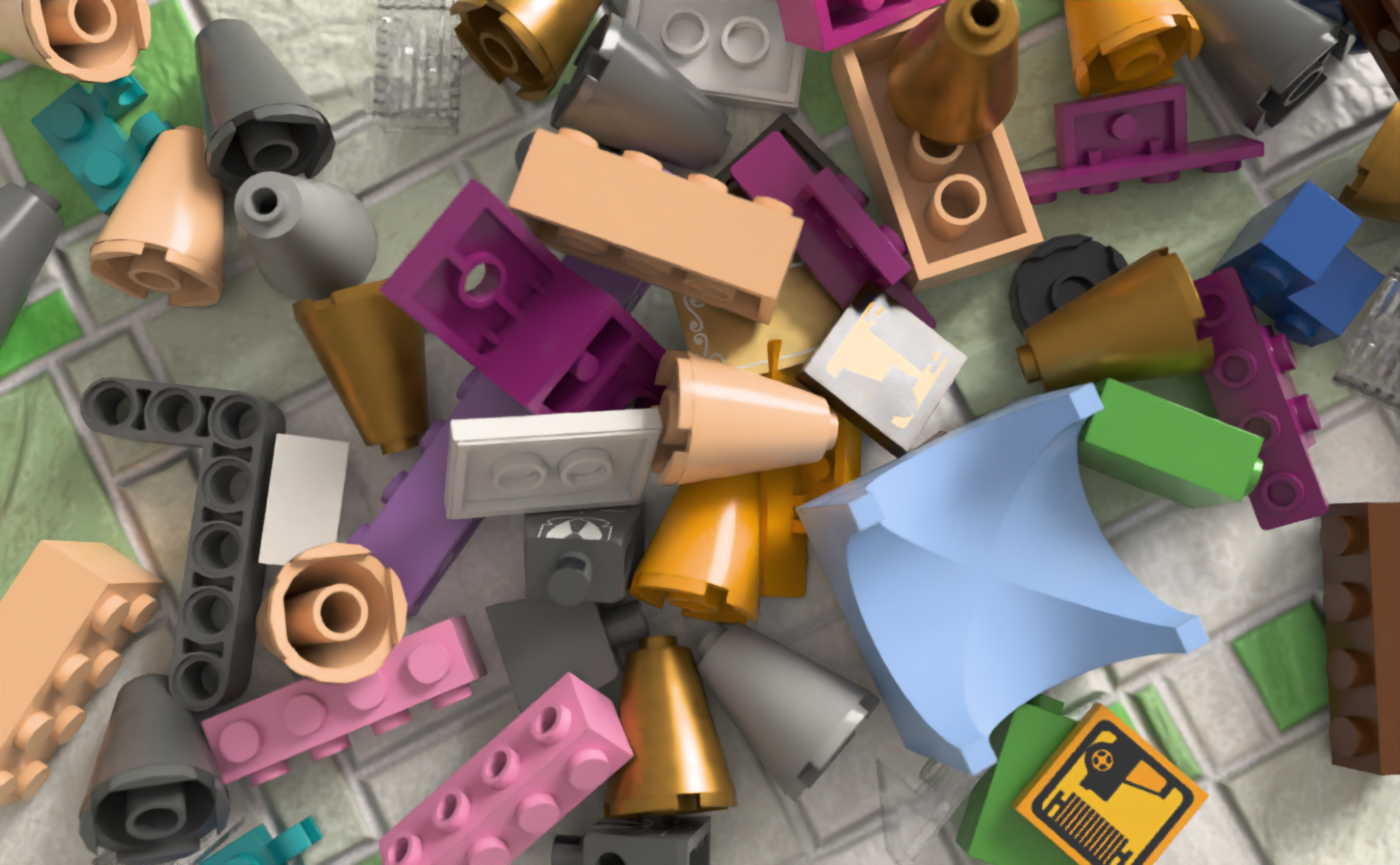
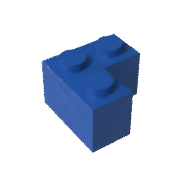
(1299, 265)

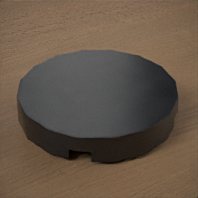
(1058, 274)

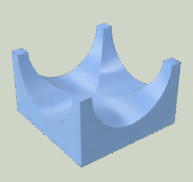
(984, 576)

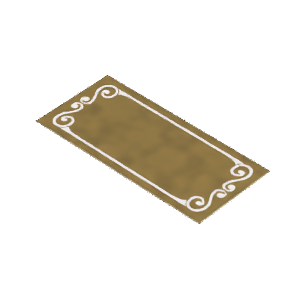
(799, 320)

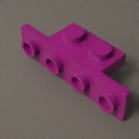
(1130, 138)
(837, 235)
(1257, 394)

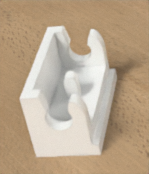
(303, 496)

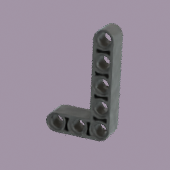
(214, 517)

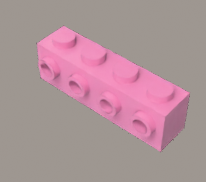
(317, 716)
(516, 783)

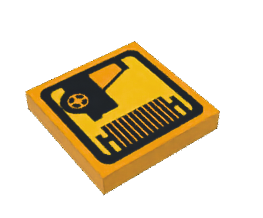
(1109, 795)

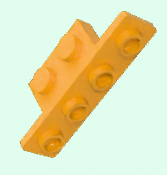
(784, 489)

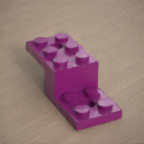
(530, 319)

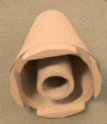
(76, 37)
(167, 227)
(733, 421)
(333, 614)

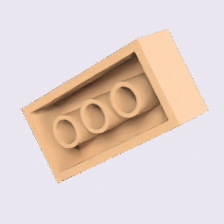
(949, 205)
(656, 224)
(58, 646)

